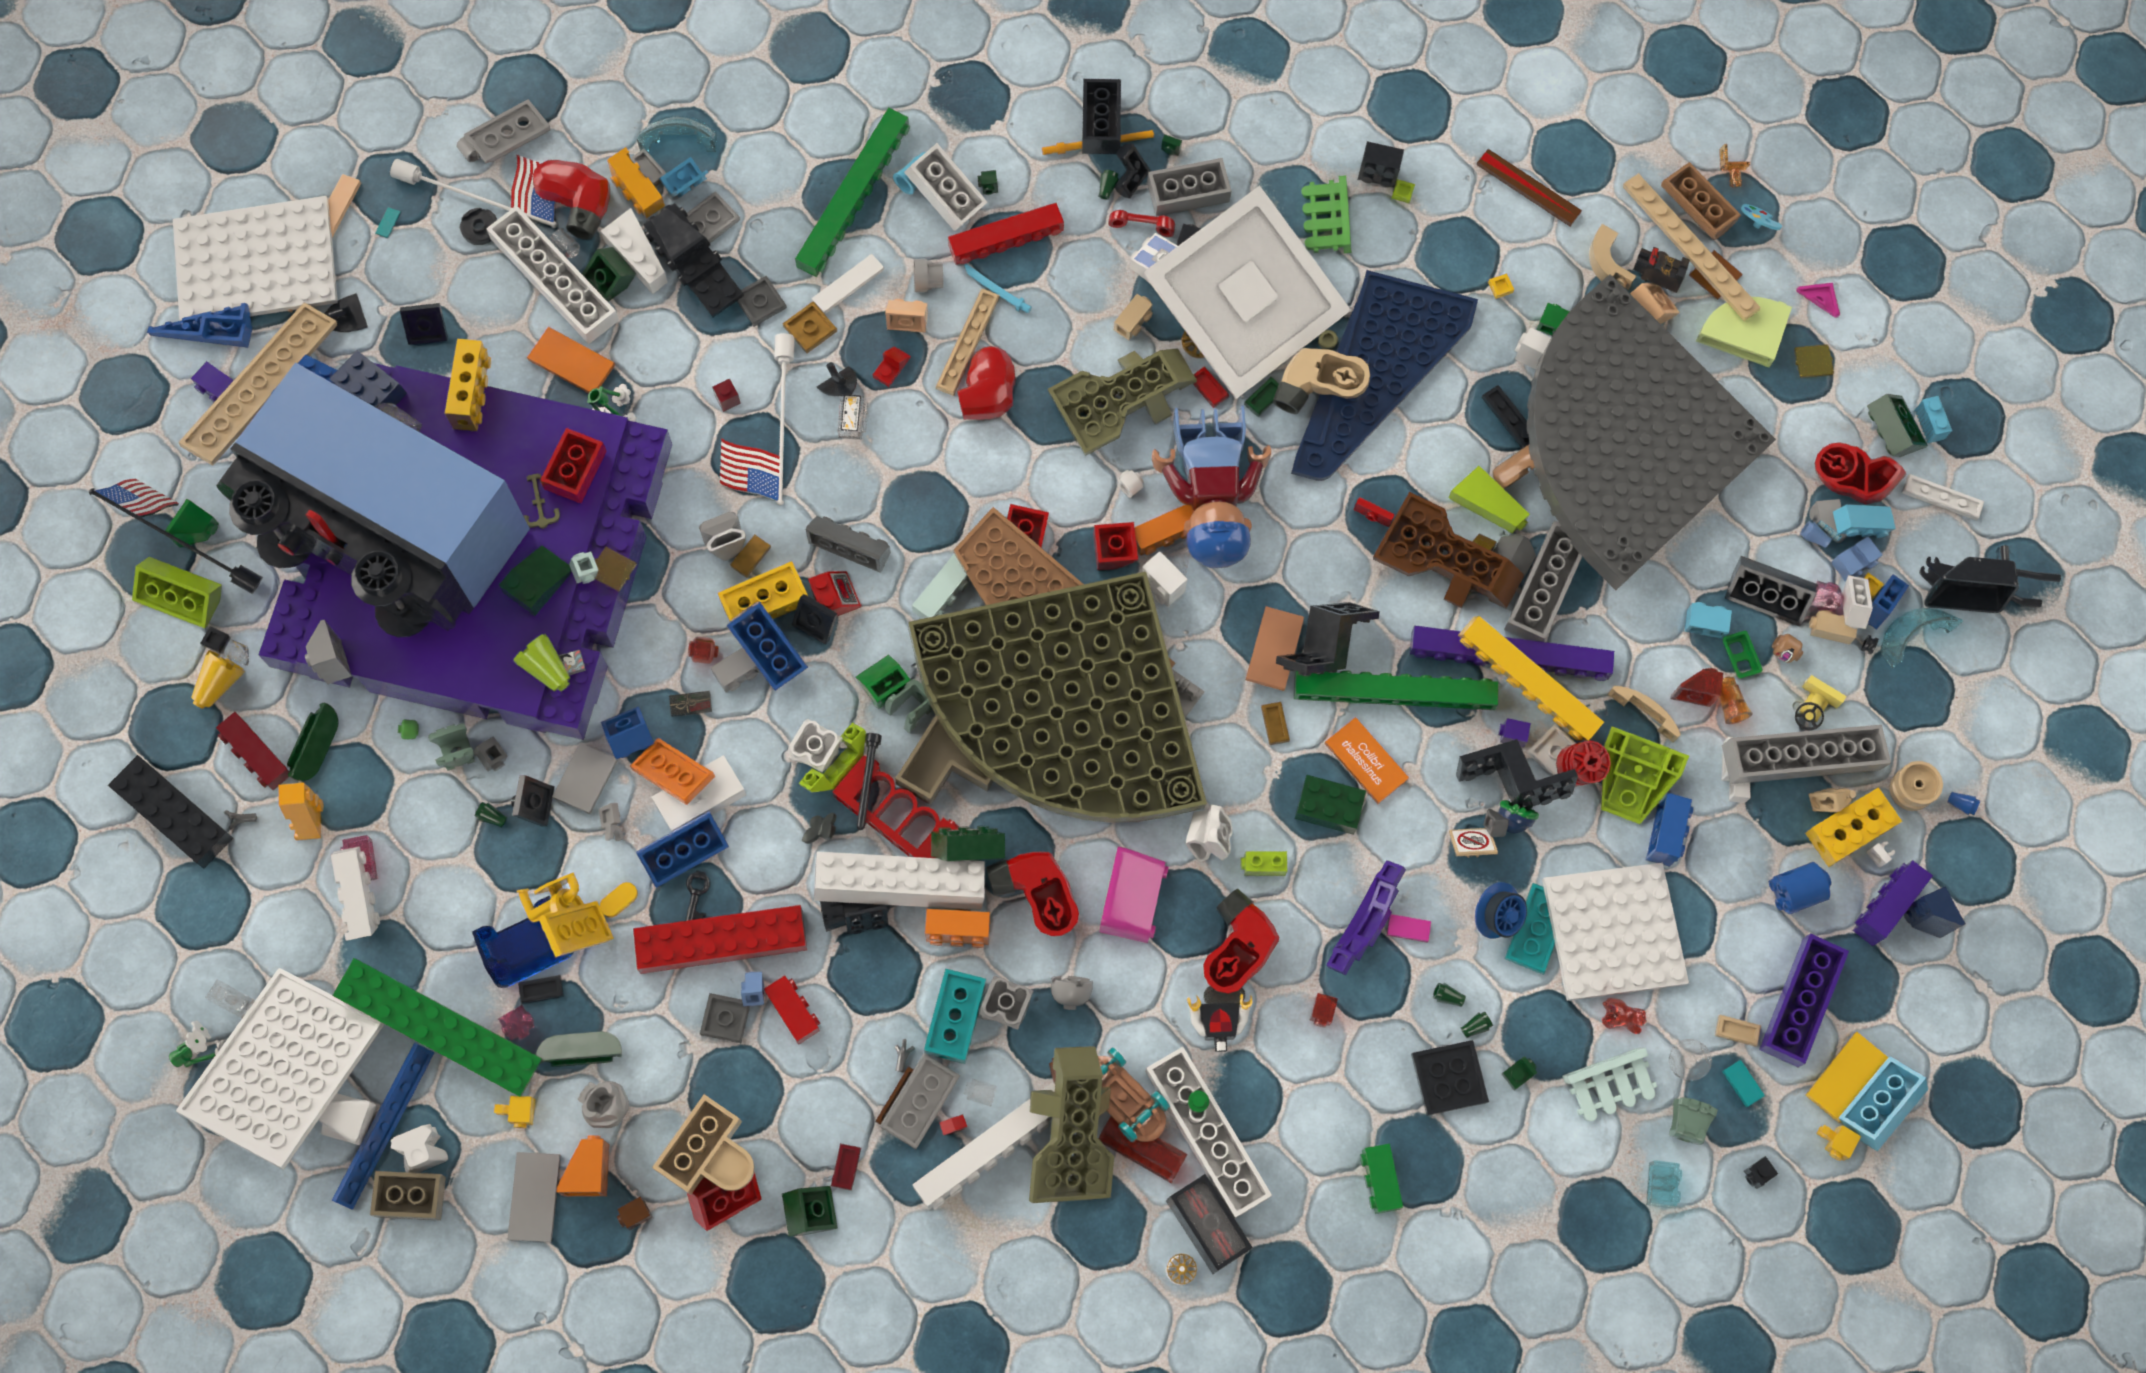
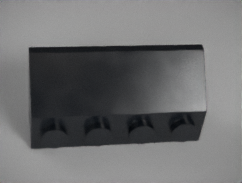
(1771, 591)

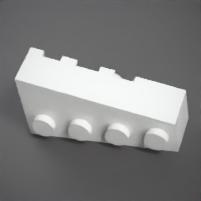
(633, 246)
(355, 893)

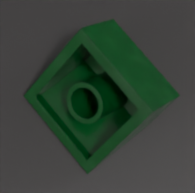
(608, 273)
(809, 1210)

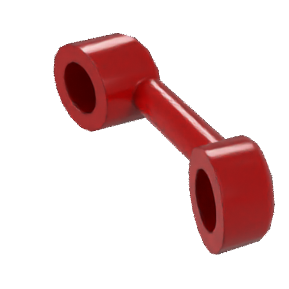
(1164, 225)

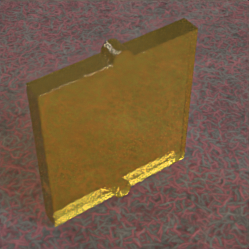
(1814, 361)
(613, 568)

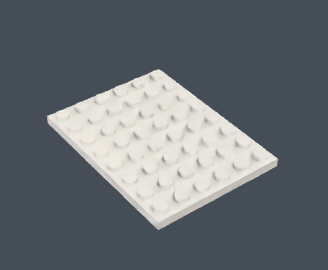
(256, 256)
(280, 1068)

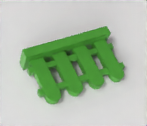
(1327, 224)

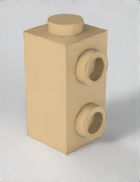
(1133, 316)
(1831, 627)

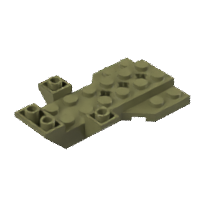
(1140, 385)
(1073, 1109)

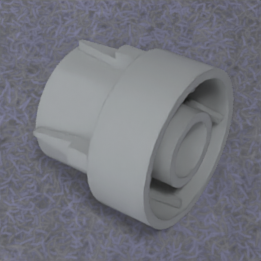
(927, 275)

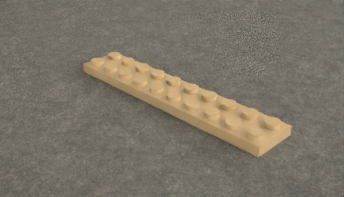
(253, 386)

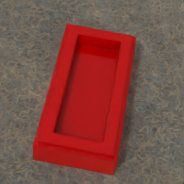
(1210, 387)

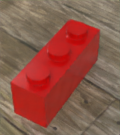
(792, 1009)

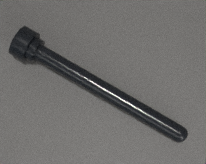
(872, 741)

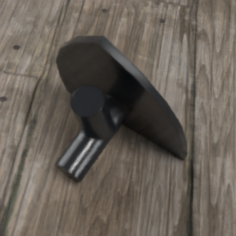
(347, 314)
(840, 383)

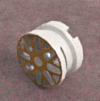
(1181, 1269)

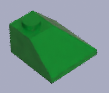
(192, 524)

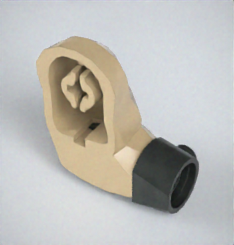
(1322, 373)

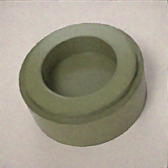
(1328, 340)

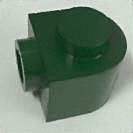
(988, 182)

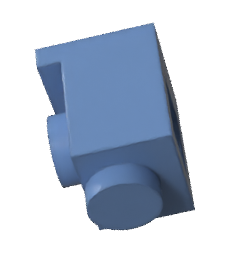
(752, 989)

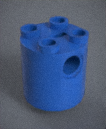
(1801, 888)

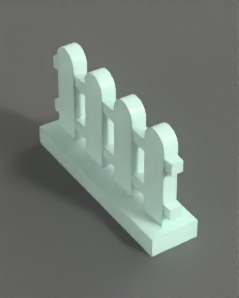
(1600, 1082)

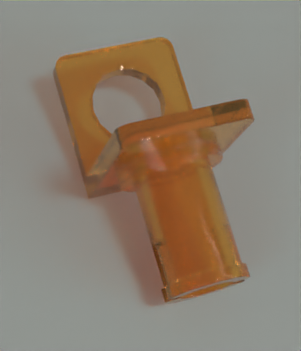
(1733, 167)

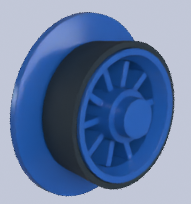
(1500, 911)

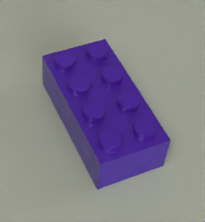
(1891, 902)

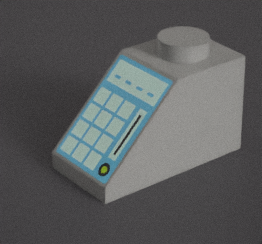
(1823, 516)

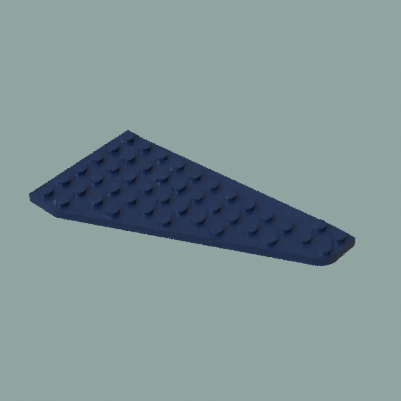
(1401, 336)

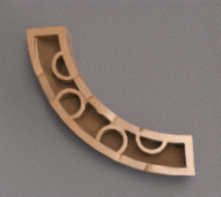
(1513, 468)

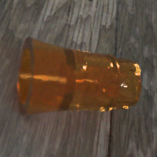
(1733, 702)

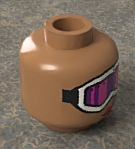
(1787, 648)

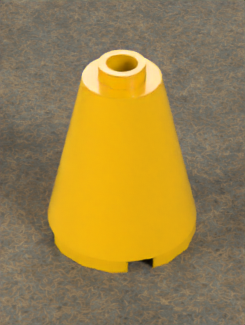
(214, 679)

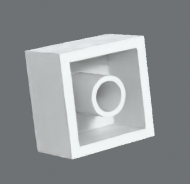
(1164, 579)

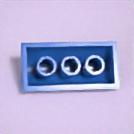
(767, 645)
(682, 849)

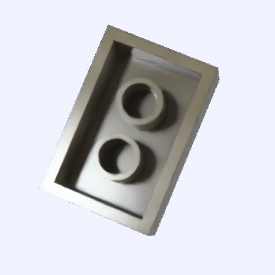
(407, 1195)

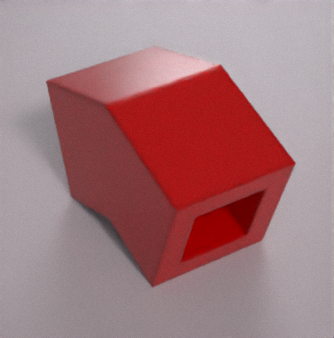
(953, 1125)

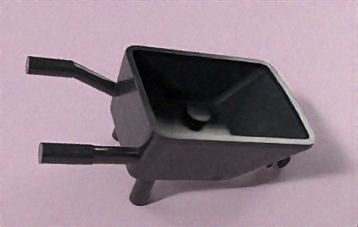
(1979, 584)

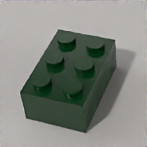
(1330, 804)
(967, 843)

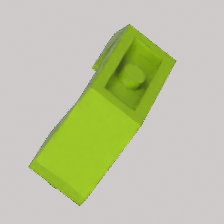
(854, 739)

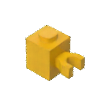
(519, 1111)
(1841, 1141)

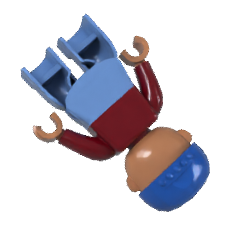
(1217, 529)

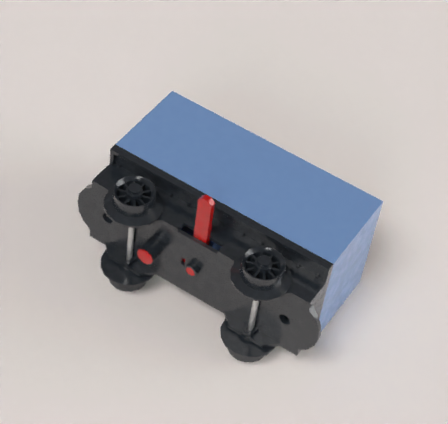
(372, 499)

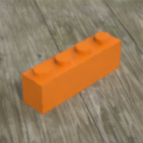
(1162, 530)

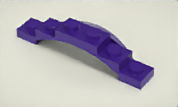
(1368, 919)

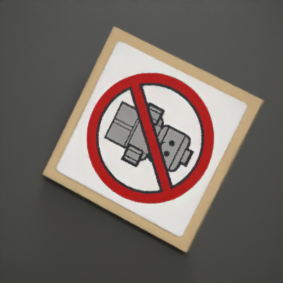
(1472, 842)

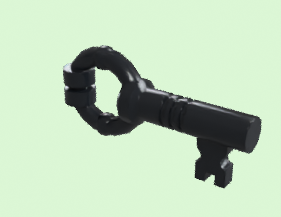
(695, 894)

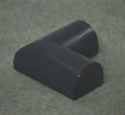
(1135, 170)

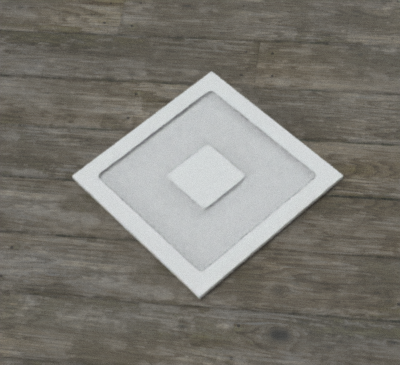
(1247, 292)

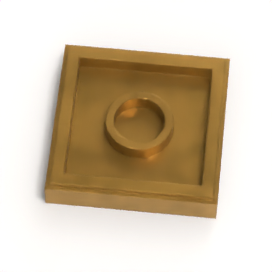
(810, 327)

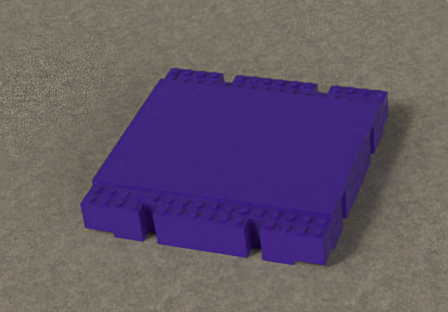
(473, 662)

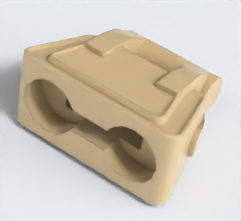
(1831, 799)

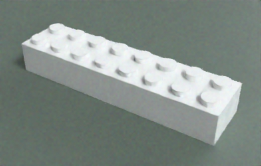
(552, 274)
(899, 880)
(1209, 1134)
(980, 1154)

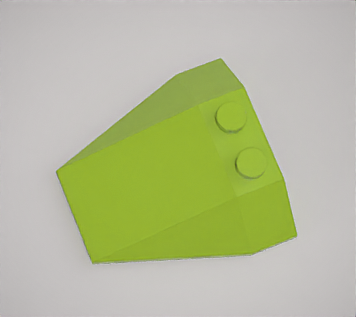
(1638, 774)

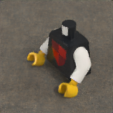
(1219, 1020)

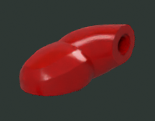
(989, 385)
(1854, 474)

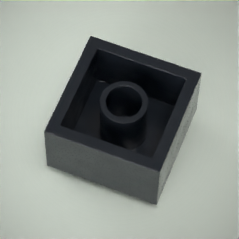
(1380, 164)

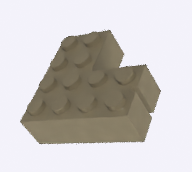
(933, 763)

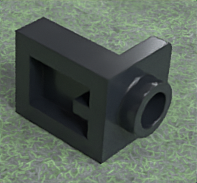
(1760, 1173)

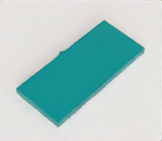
(387, 222)

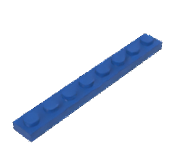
(383, 1126)

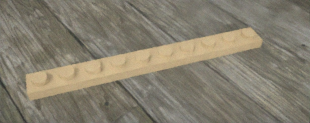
(1691, 247)

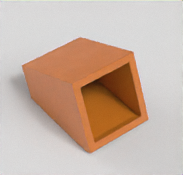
(587, 1169)

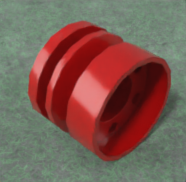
(1577, 756)

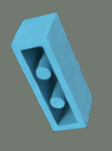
(1864, 520)

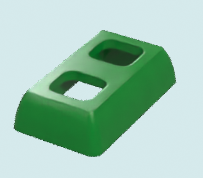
(1748, 654)

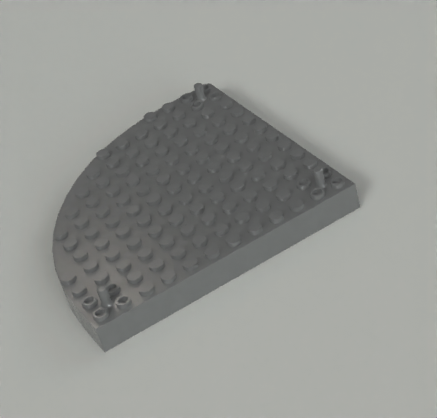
(1630, 432)

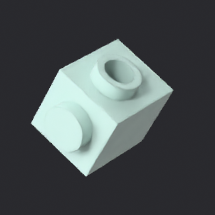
(583, 567)

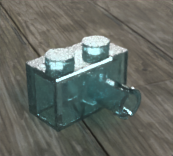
(1663, 1184)

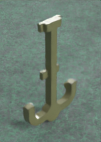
(542, 522)

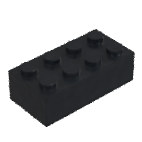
(1101, 116)

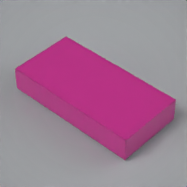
(1408, 928)

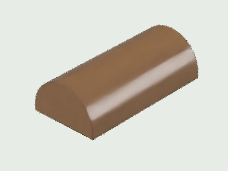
(1701, 201)

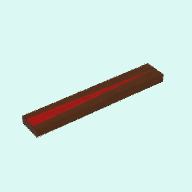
(1529, 187)

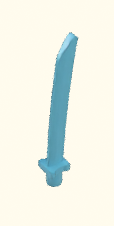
(1018, 303)

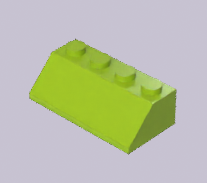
(176, 591)

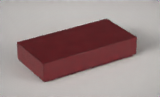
(846, 1167)

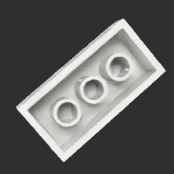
(945, 187)

